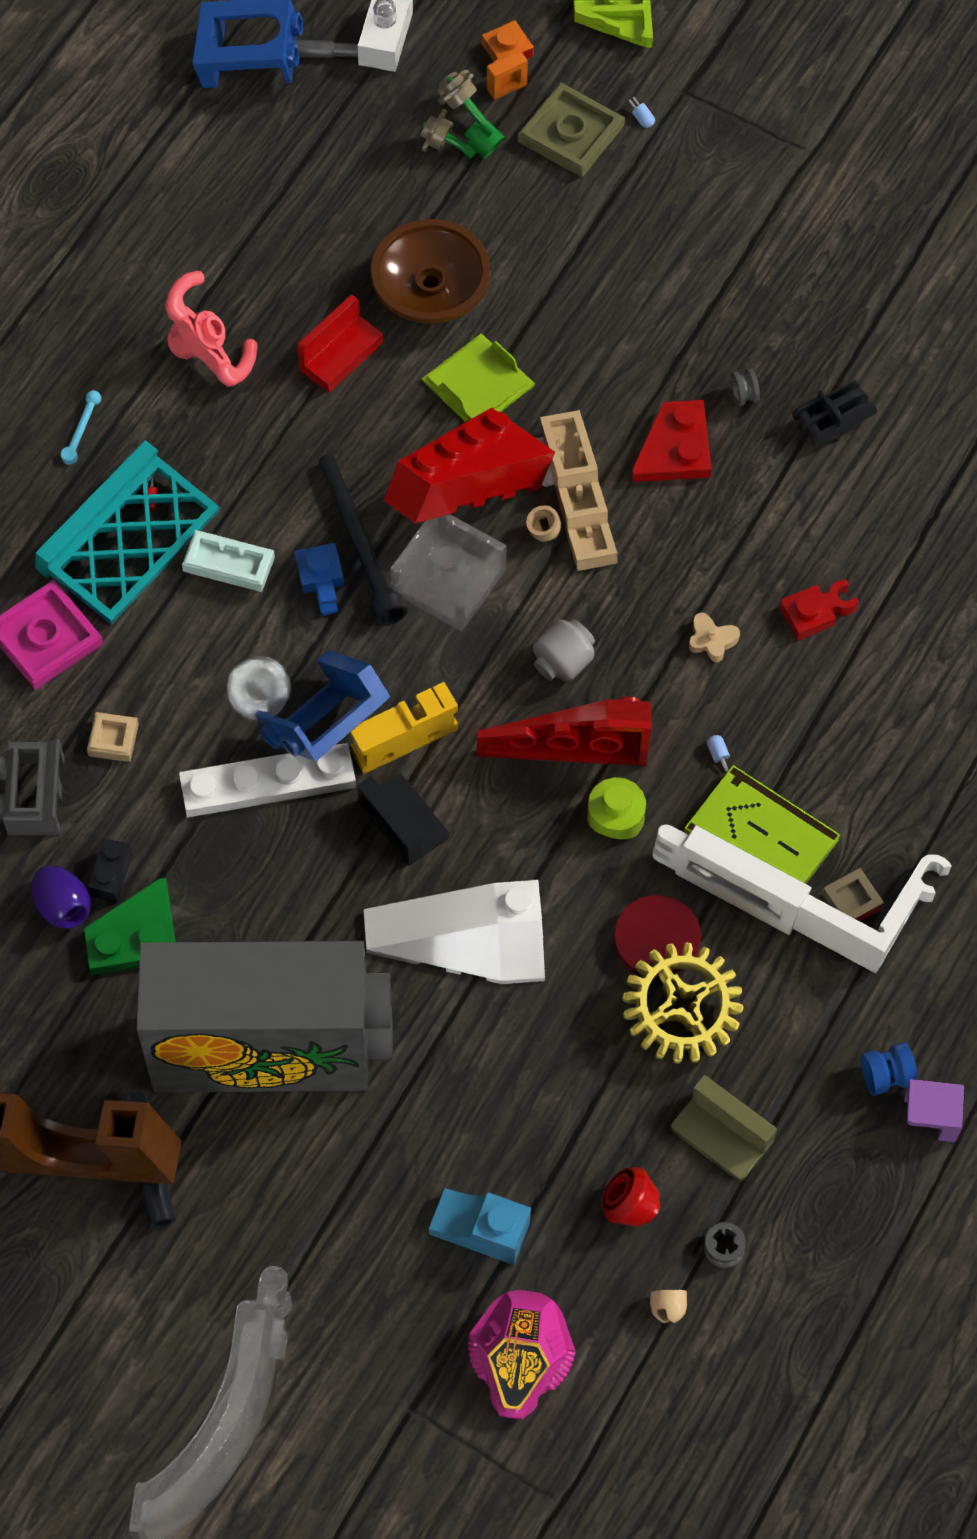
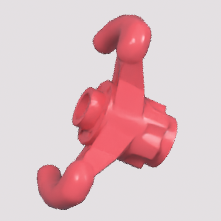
(204, 334)

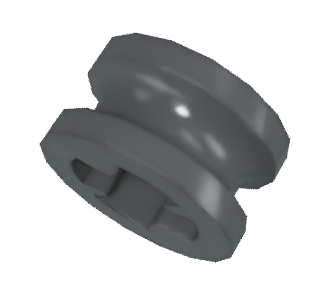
(744, 387)
(739, 1243)

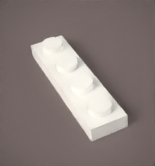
(265, 781)

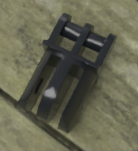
(835, 411)

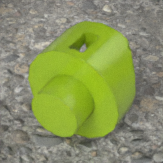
(616, 808)

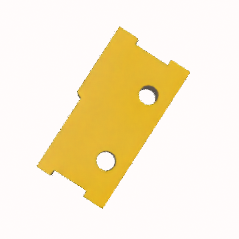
(402, 730)

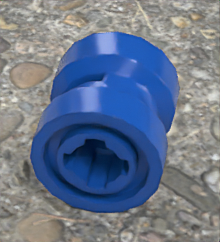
(888, 1068)

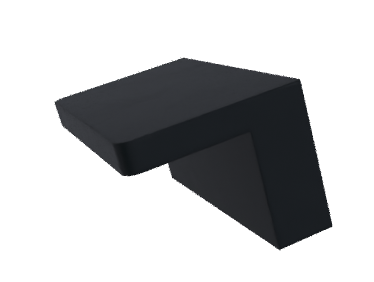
(402, 816)

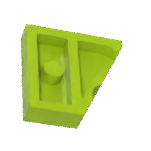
(619, 18)

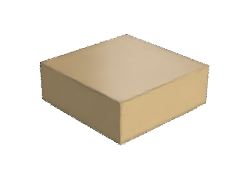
(112, 737)

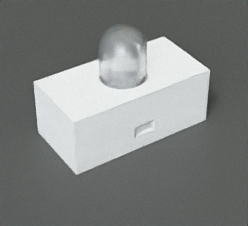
(384, 33)

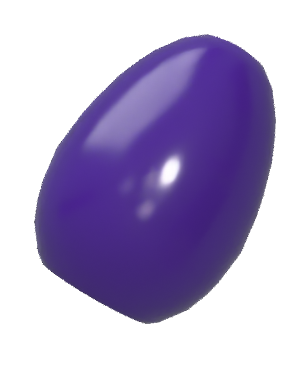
(60, 897)

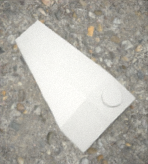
(471, 930)

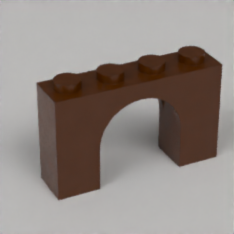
(127, 1145)

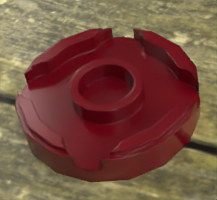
(651, 925)

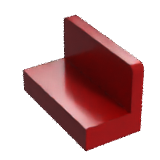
(338, 345)

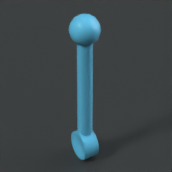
(69, 454)

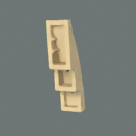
(579, 490)

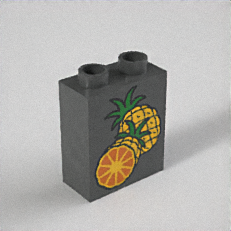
(261, 1016)

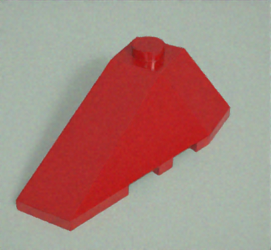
(588, 733)

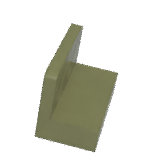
(724, 1129)

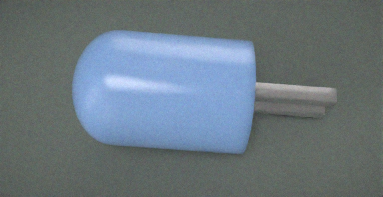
(642, 114)
(718, 750)

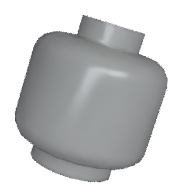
(563, 650)

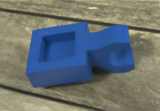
(320, 573)

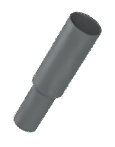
(326, 49)

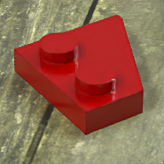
(675, 445)

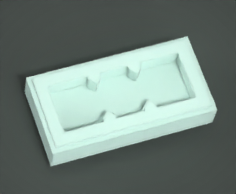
(228, 561)

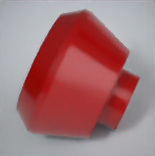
(630, 1198)

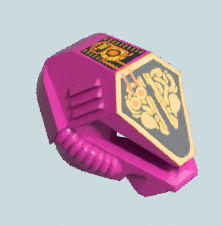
(521, 1350)

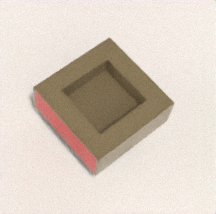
(853, 896)

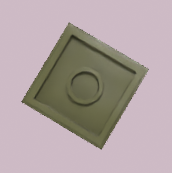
(571, 129)

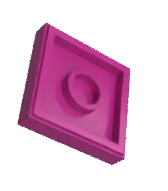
(46, 634)

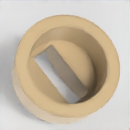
(535, 527)
(668, 1305)

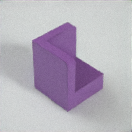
(936, 1106)

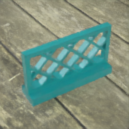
(95, 517)

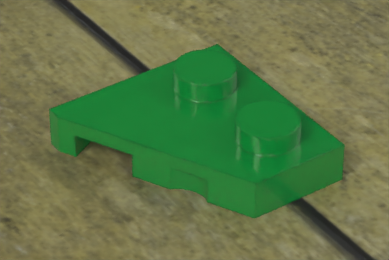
(116, 936)

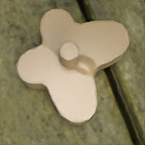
(712, 638)

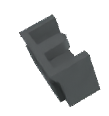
(43, 818)

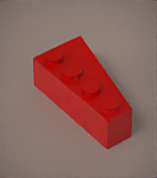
(468, 466)

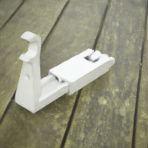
(785, 900)

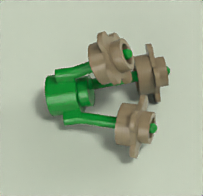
(481, 135)

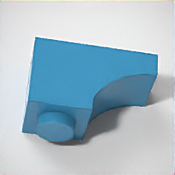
(482, 1223)

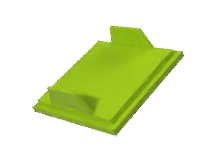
(478, 378)

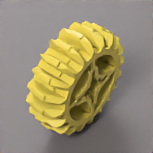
(672, 983)

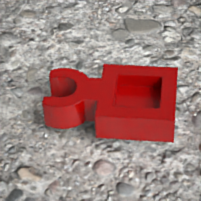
(813, 611)

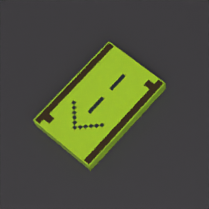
(765, 825)

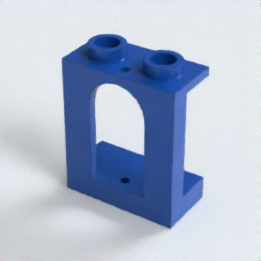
(278, 53)
(347, 679)

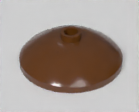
(425, 255)

